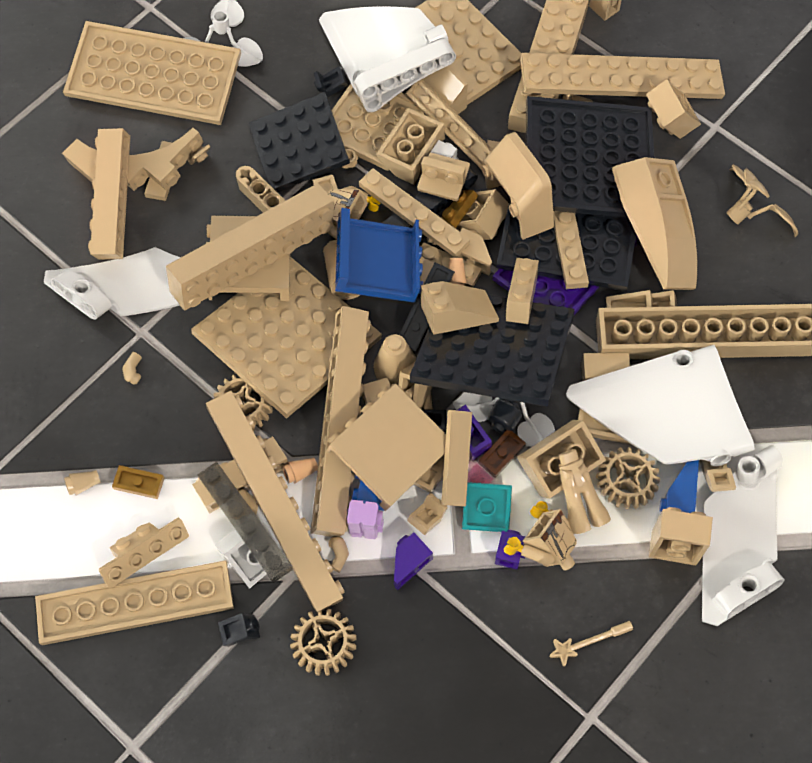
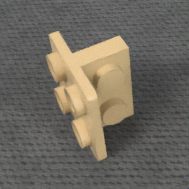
(443, 176)

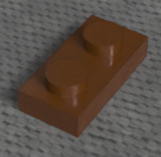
(502, 453)

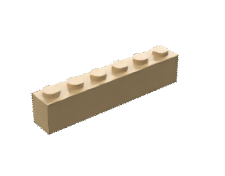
(109, 194)

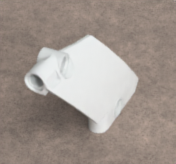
(123, 285)
(742, 539)

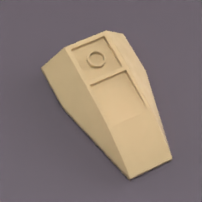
(660, 218)

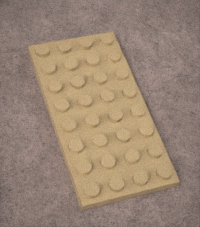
(152, 72)

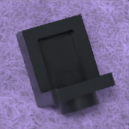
(331, 81)

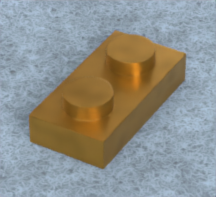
(459, 208)
(138, 482)

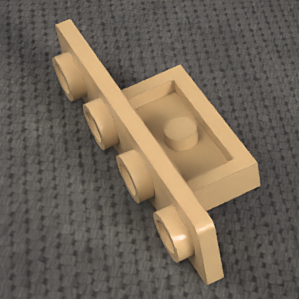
(140, 549)

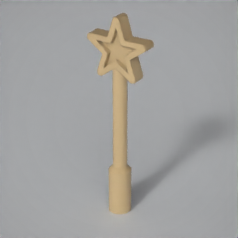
(566, 650)

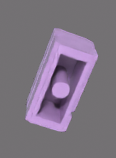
(364, 519)

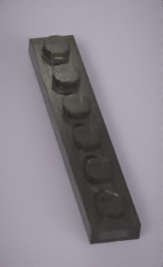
(245, 522)

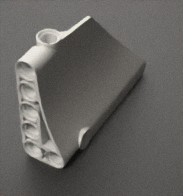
(386, 49)
(670, 407)

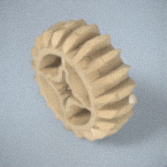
(258, 409)
(641, 467)
(315, 622)

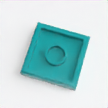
(487, 507)

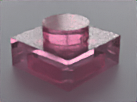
(479, 475)

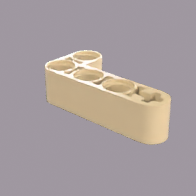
(258, 184)

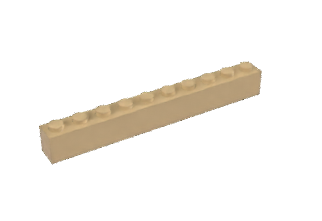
(341, 405)
(274, 502)

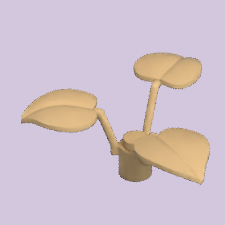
(743, 208)

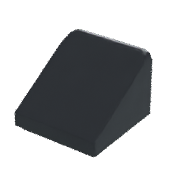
(437, 417)

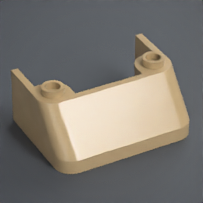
(524, 181)

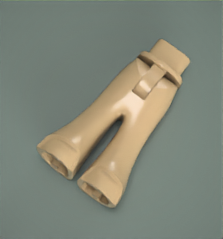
(577, 481)

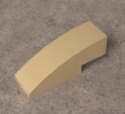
(643, 299)

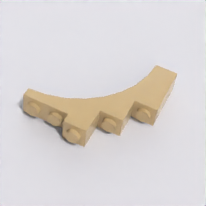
(158, 164)

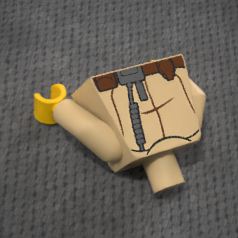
(352, 199)
(548, 540)

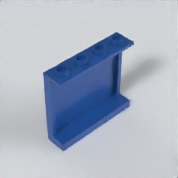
(378, 259)

